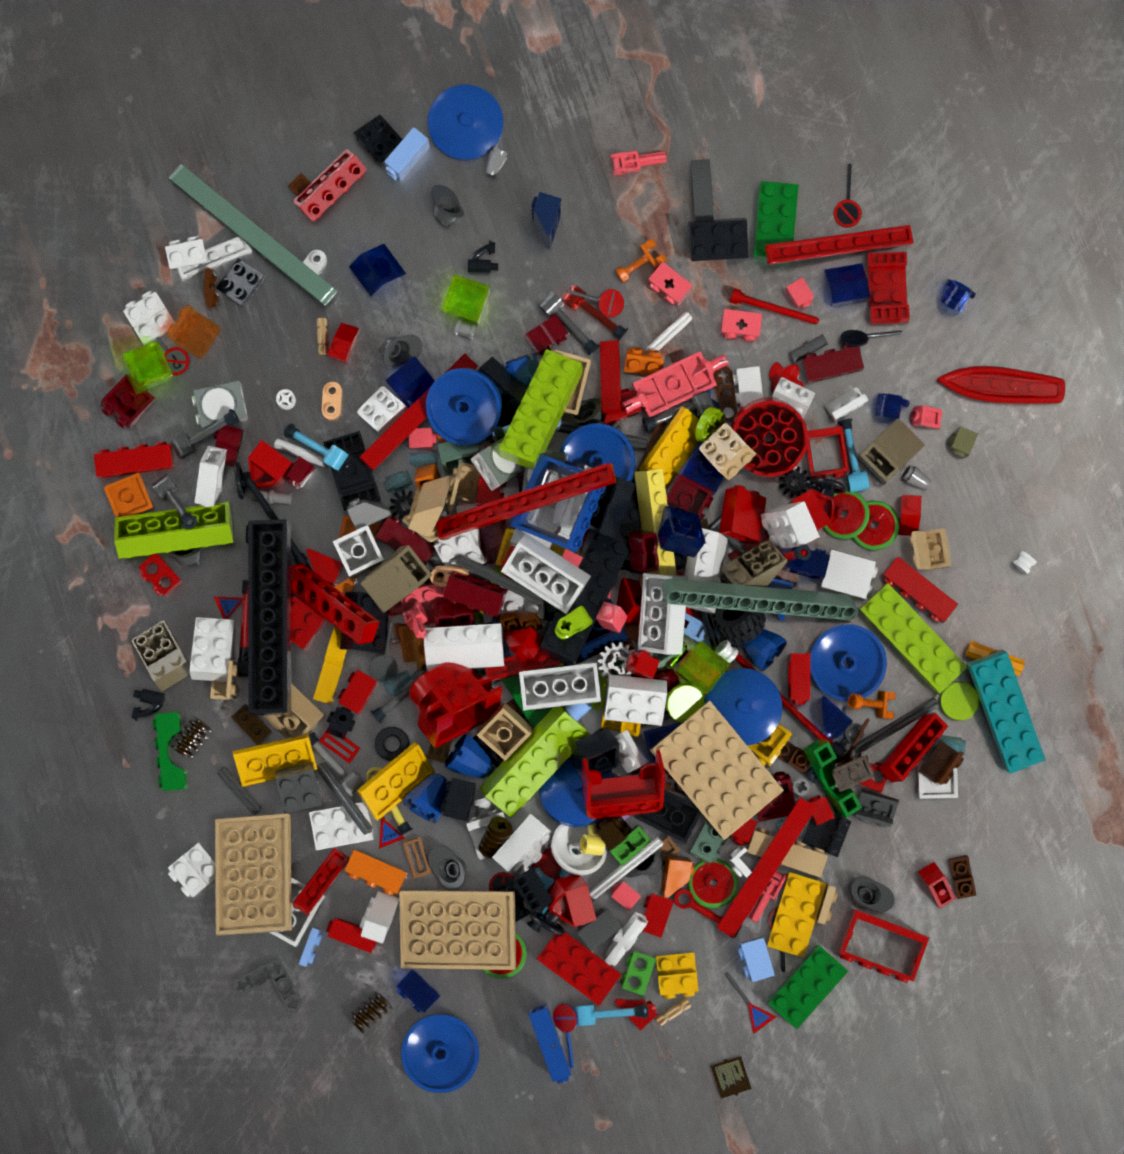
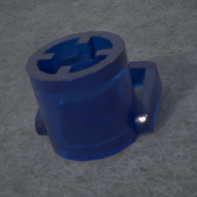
(956, 295)
(890, 405)

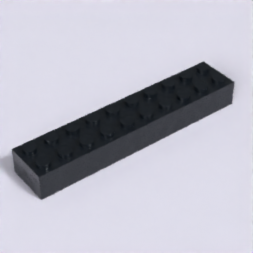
(603, 563)
(269, 617)

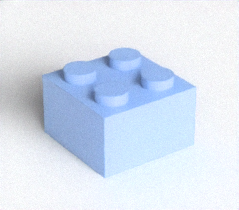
(756, 959)

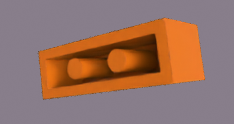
(375, 872)

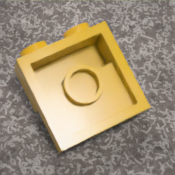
(770, 748)
(677, 975)

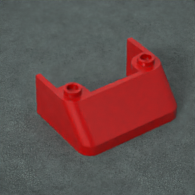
(624, 794)

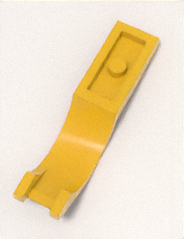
(331, 669)

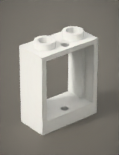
(210, 476)

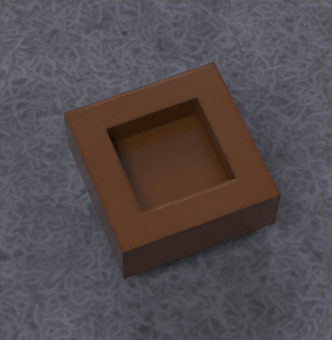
(299, 184)

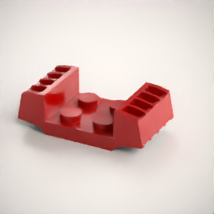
(887, 288)

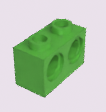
(633, 844)
(643, 973)

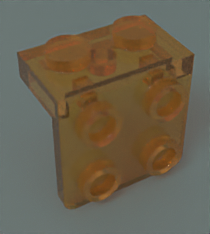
(193, 332)
(411, 646)

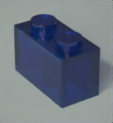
(418, 991)

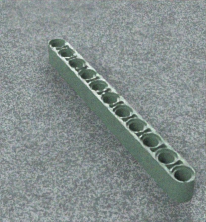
(252, 235)
(759, 599)

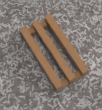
(412, 842)

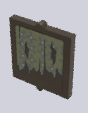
(731, 1077)

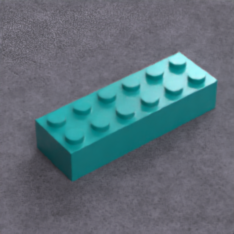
(1006, 711)

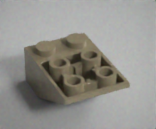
(891, 451)
(755, 567)
(395, 578)
(162, 655)

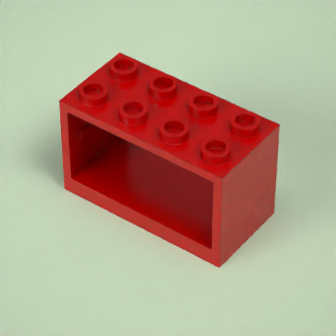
(848, 933)

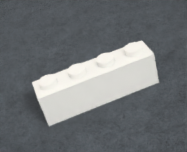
(707, 562)
(545, 573)
(660, 622)
(466, 645)
(560, 686)

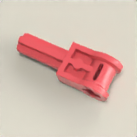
(631, 161)
(415, 619)
(770, 891)

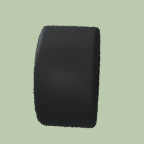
(383, 735)

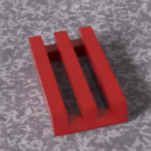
(353, 754)

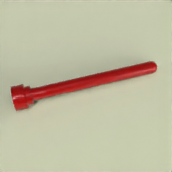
(739, 297)

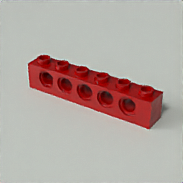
(333, 604)

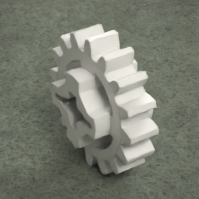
(614, 654)

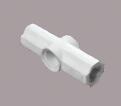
(625, 939)

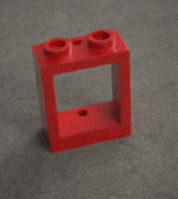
(827, 433)
(799, 678)
(349, 934)

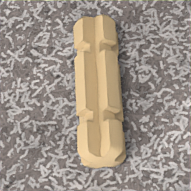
(322, 336)
(673, 1011)

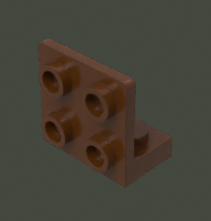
(941, 763)

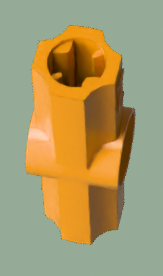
(978, 651)

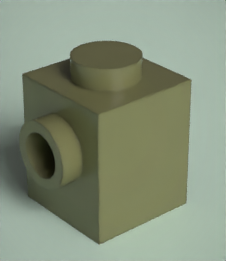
(962, 442)

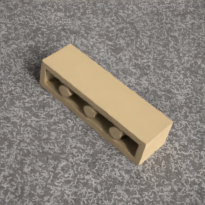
(797, 858)

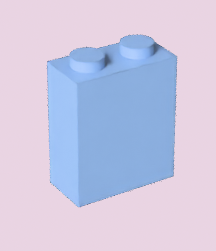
(406, 154)

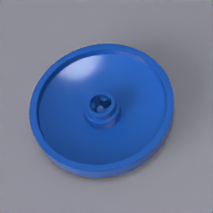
(465, 122)
(463, 406)
(600, 445)
(847, 662)
(747, 703)
(564, 796)
(440, 1053)

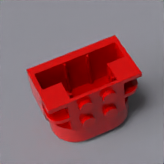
(452, 701)

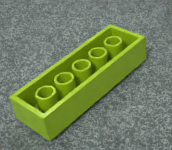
(541, 409)
(164, 531)
(912, 639)
(533, 761)

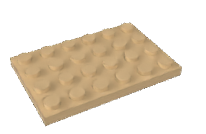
(717, 770)
(253, 874)
(457, 929)

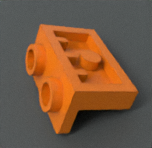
(642, 361)

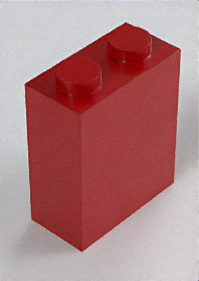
(742, 514)

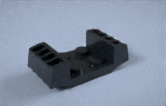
(354, 477)
(529, 893)

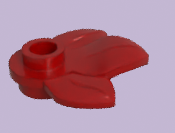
(789, 372)

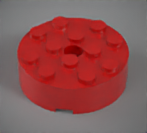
(789, 432)

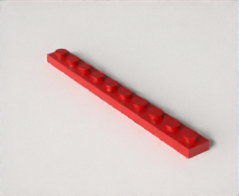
(526, 501)

